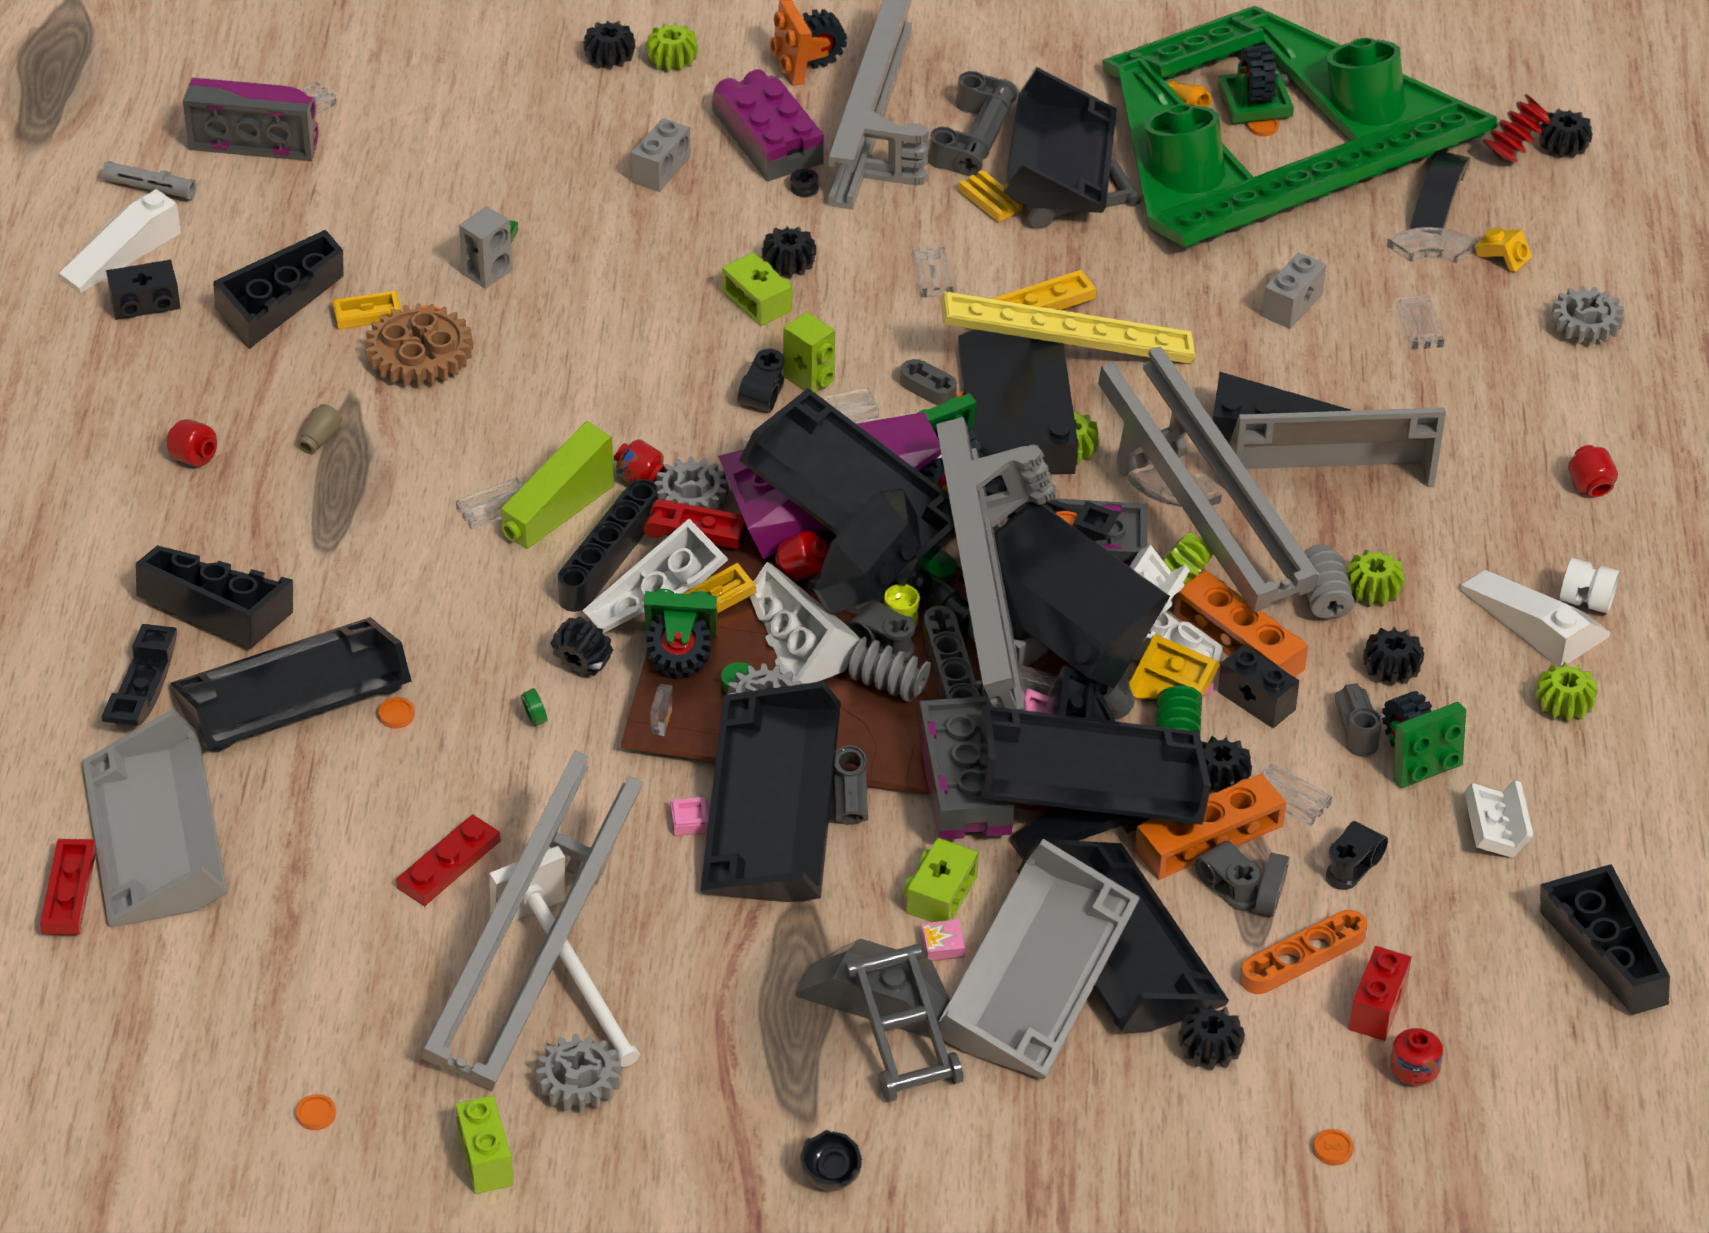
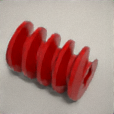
(1518, 130)

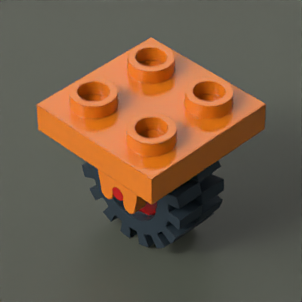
(805, 41)

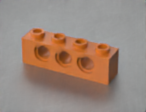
(1231, 623)
(1232, 814)

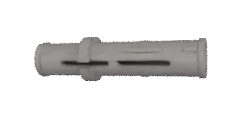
(150, 180)

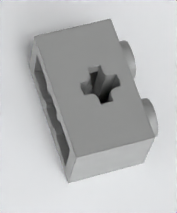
(1294, 290)

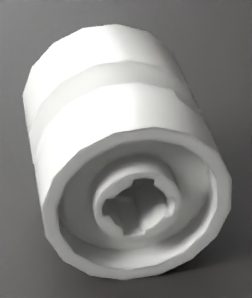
(1589, 585)

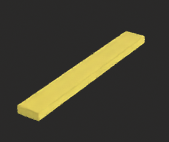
(1064, 327)

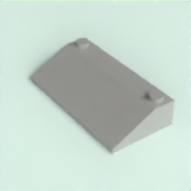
(1341, 439)
(154, 823)
(1037, 963)

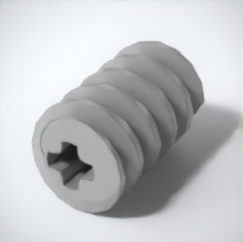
(1332, 591)
(887, 671)

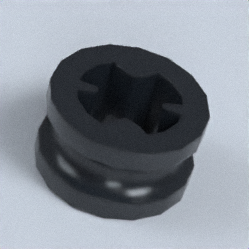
(804, 183)

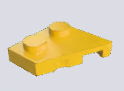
(1171, 665)

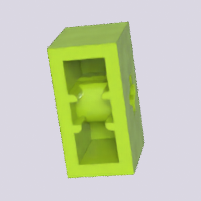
(757, 289)
(809, 353)
(941, 881)

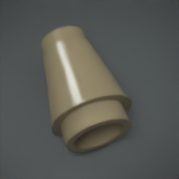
(319, 428)

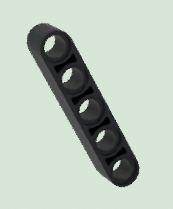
(606, 546)

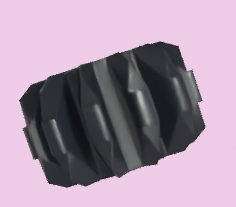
(609, 44)
(1567, 134)
(789, 250)
(581, 646)
(1393, 655)
(1226, 762)
(1211, 1036)

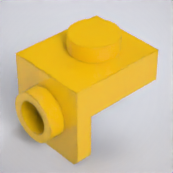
(1506, 243)

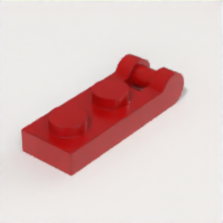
(719, 526)

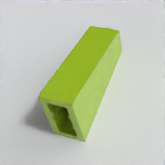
(561, 487)

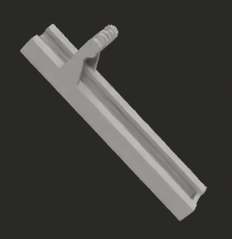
(865, 112)
(1163, 450)
(974, 519)
(593, 866)

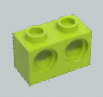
(484, 1144)

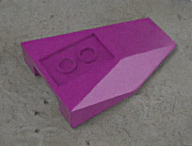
(775, 517)

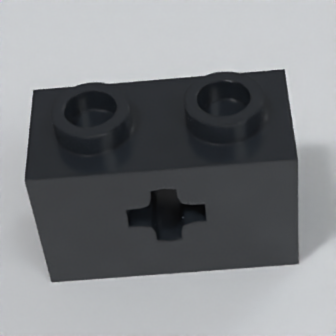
(143, 289)
(1258, 686)

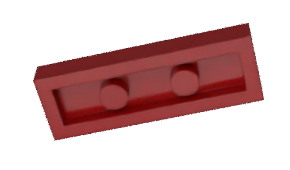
(448, 860)
(68, 886)

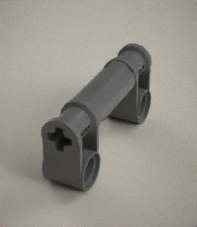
(977, 95)

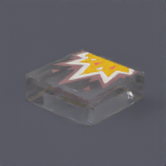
(661, 709)

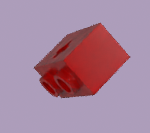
(1380, 993)

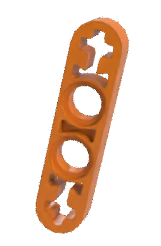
(1308, 956)

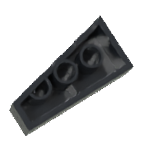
(277, 286)
(1244, 396)
(213, 595)
(1607, 933)

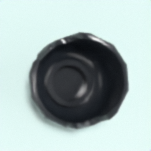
(831, 1160)

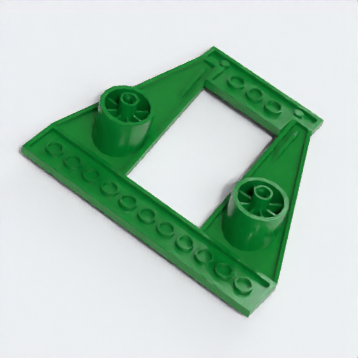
(1202, 190)

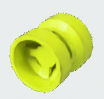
(903, 601)

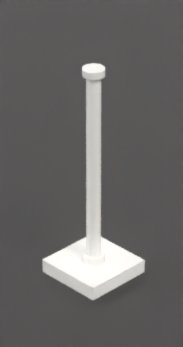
(547, 890)

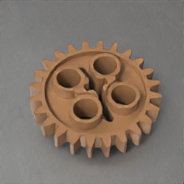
(418, 344)

